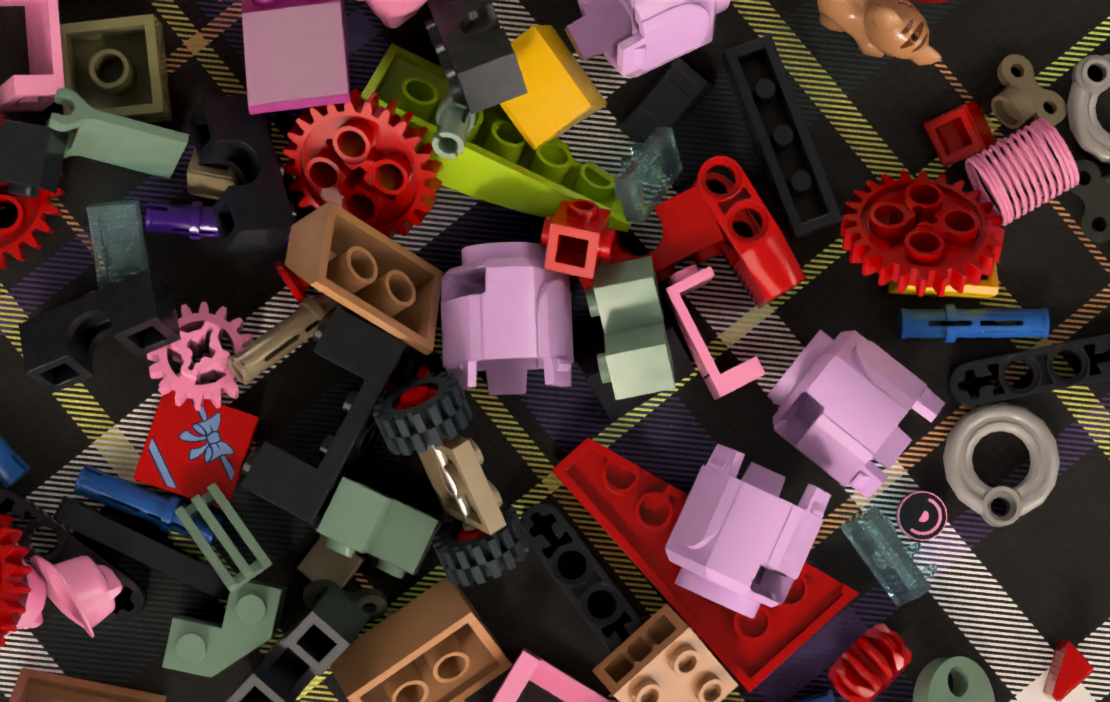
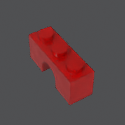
(687, 233)

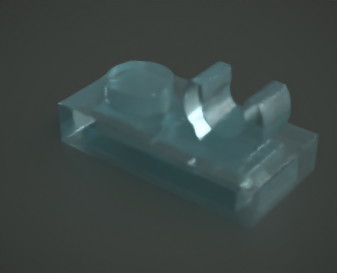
(647, 174)
(117, 240)
(884, 554)

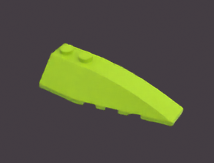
(496, 158)

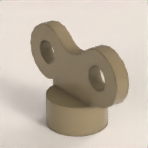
(1024, 96)

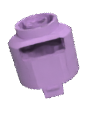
(642, 33)
(506, 318)
(846, 405)
(741, 538)

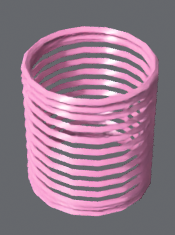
(1023, 165)

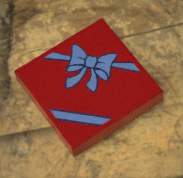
(196, 448)

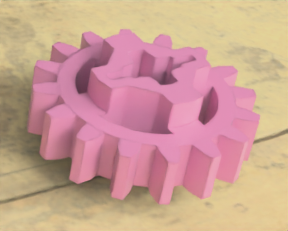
(193, 343)

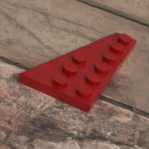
(640, 517)

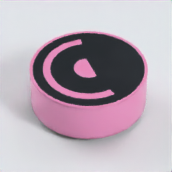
(921, 515)

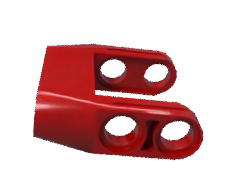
(760, 262)

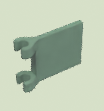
(116, 138)

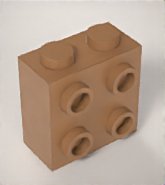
(664, 665)

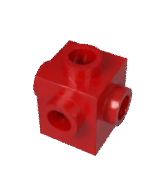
(577, 238)

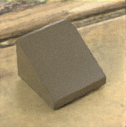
(209, 179)
(329, 564)

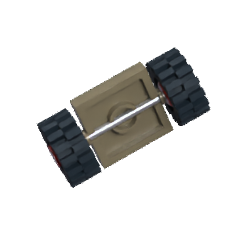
(485, 530)

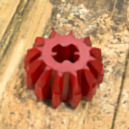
(870, 664)

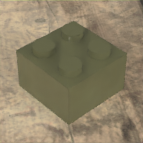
(118, 66)

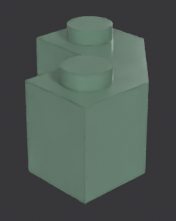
(634, 328)
(378, 526)
(211, 647)

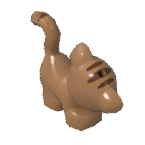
(881, 27)

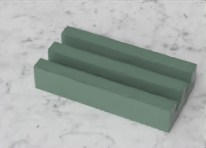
(201, 505)

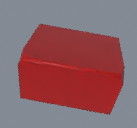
(960, 133)
(1066, 671)

